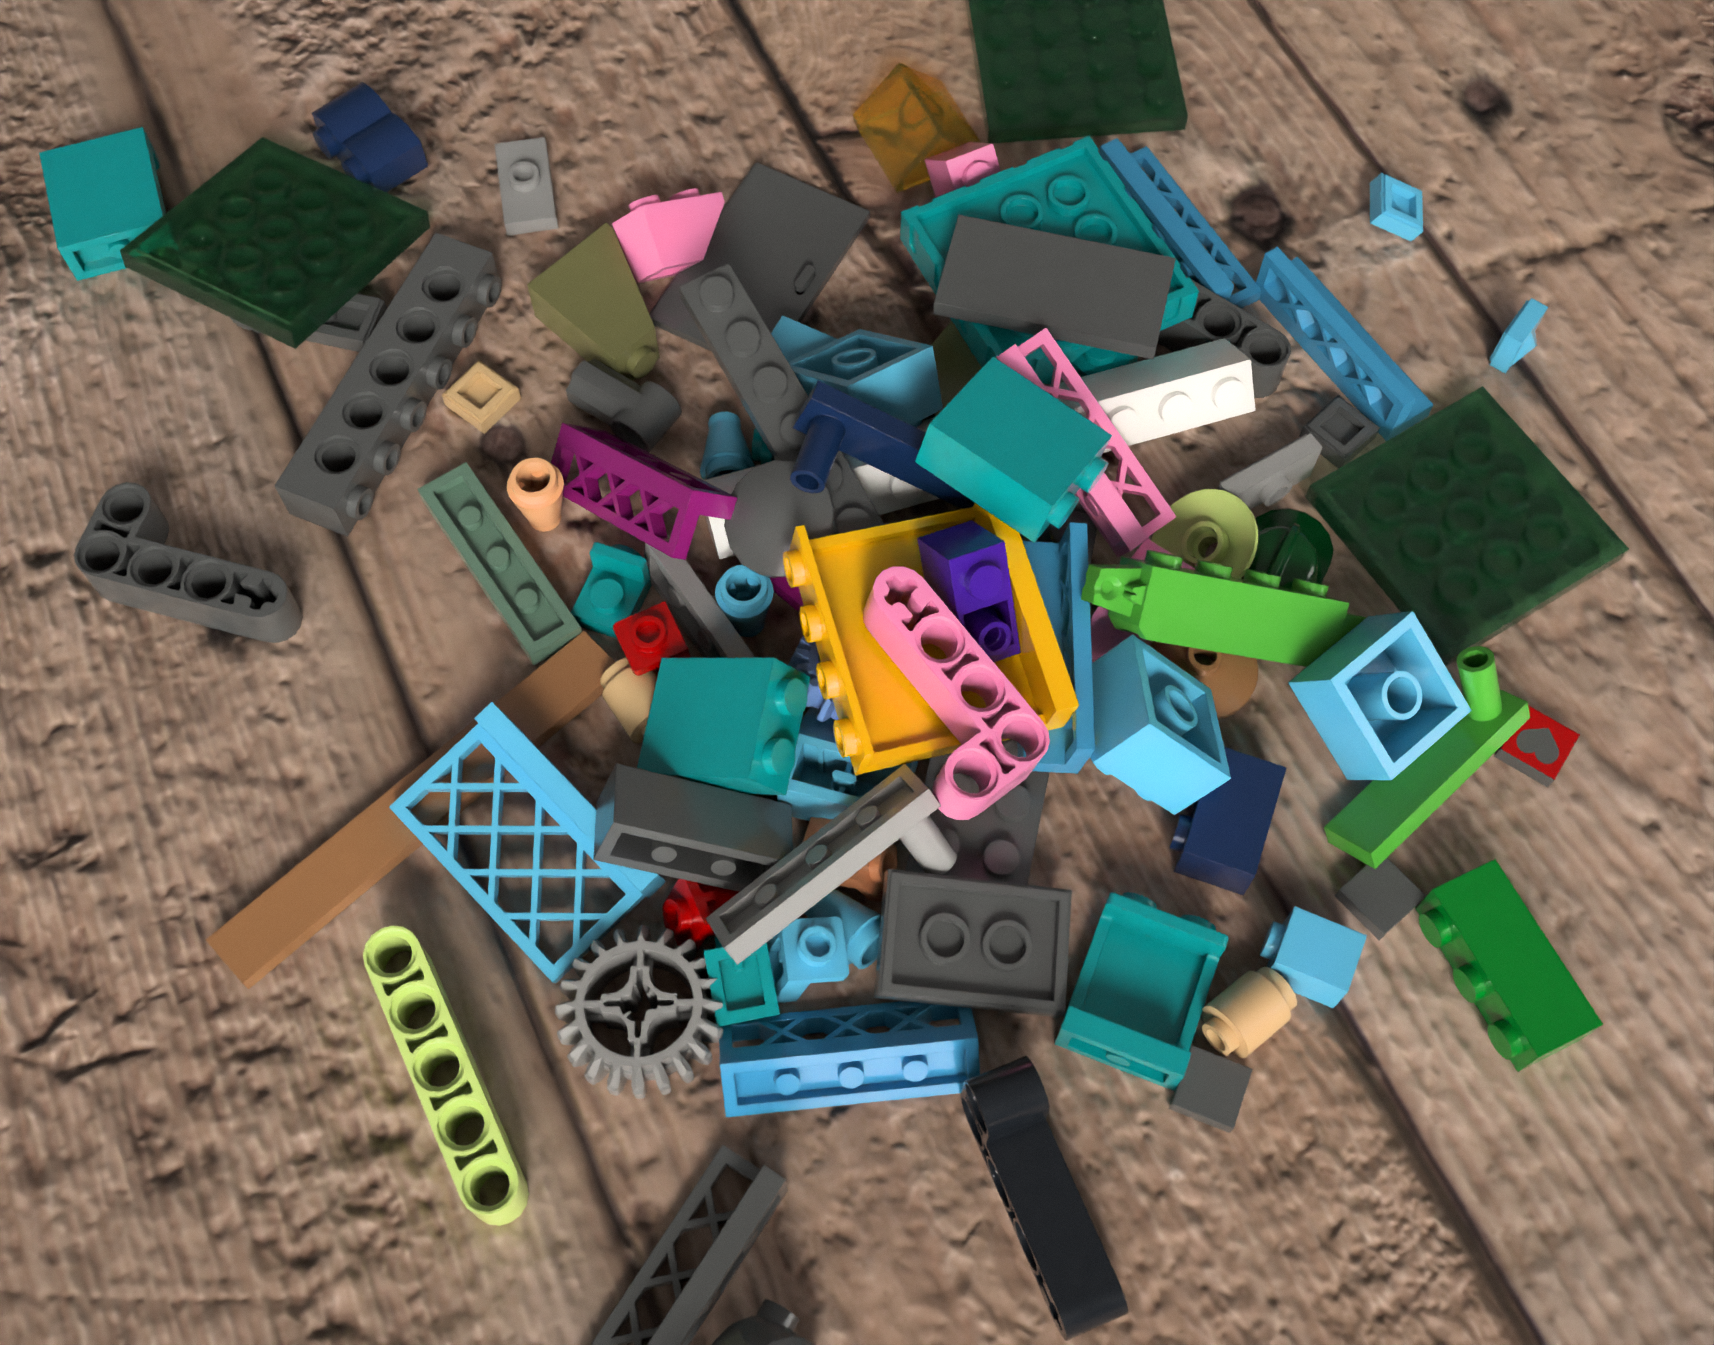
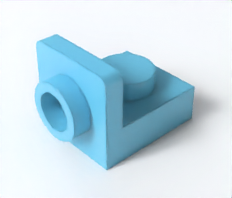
(806, 954)

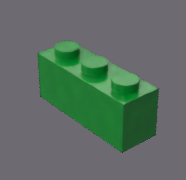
(1506, 966)

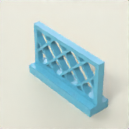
(563, 803)

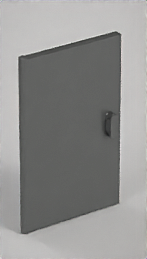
(778, 242)

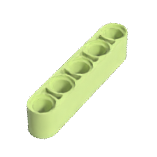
(463, 1097)

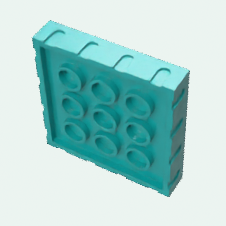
(1055, 193)

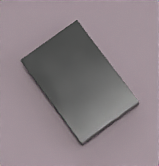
(973, 943)

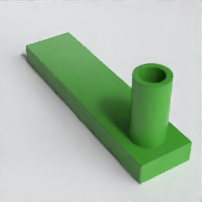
(1393, 809)

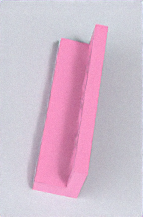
(1105, 500)

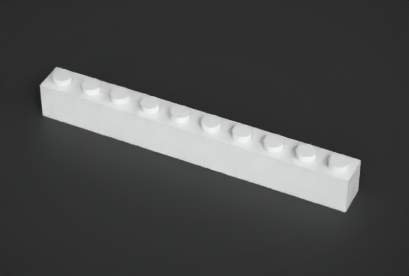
(1139, 399)

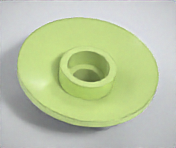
(1210, 518)

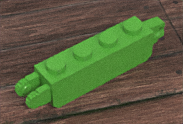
(1218, 611)

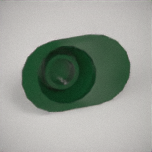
(1292, 546)

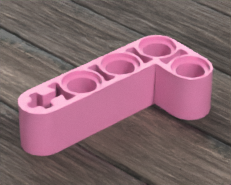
(908, 614)

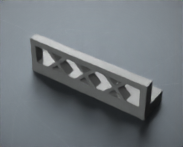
(716, 1268)

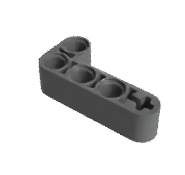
(252, 599)

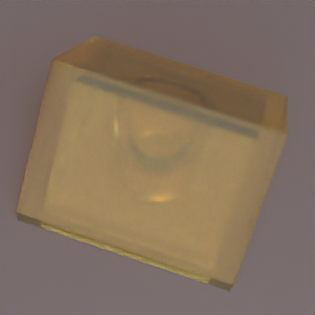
(910, 121)

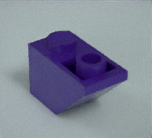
(973, 580)

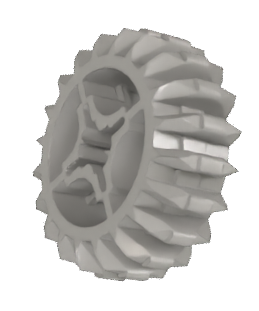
(617, 1010)

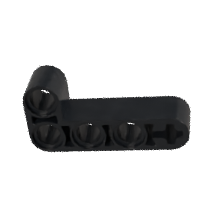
(1044, 1206)

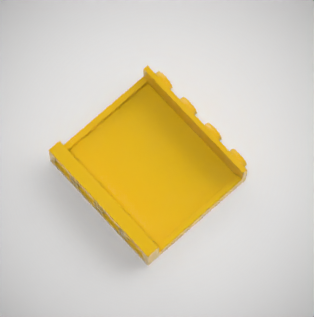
(877, 707)

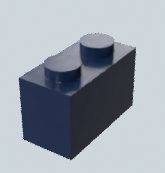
(1229, 825)

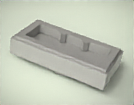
(526, 186)
(1274, 474)

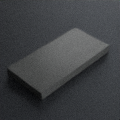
(1055, 282)

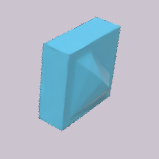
(1396, 207)
(1519, 336)

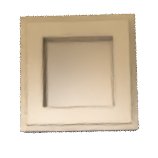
(481, 396)

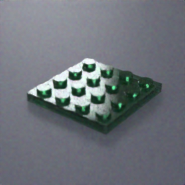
(1074, 68)
(276, 241)
(1465, 523)

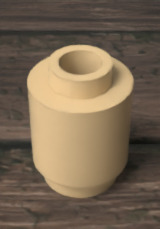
(629, 697)
(1248, 1012)

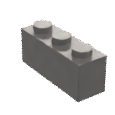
(689, 829)

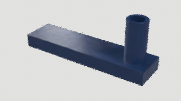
(846, 424)

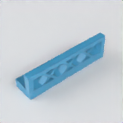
(1181, 239)
(1340, 345)
(1060, 577)
(849, 1062)

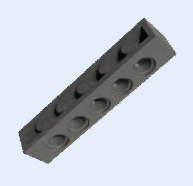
(410, 345)

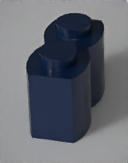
(368, 139)

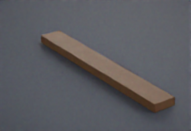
(379, 841)

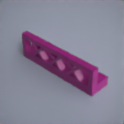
(634, 470)

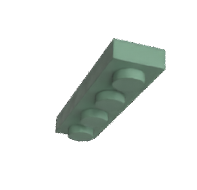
(500, 563)

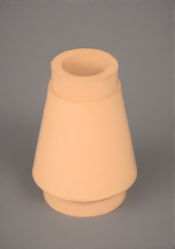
(537, 492)

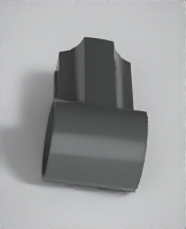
(631, 410)

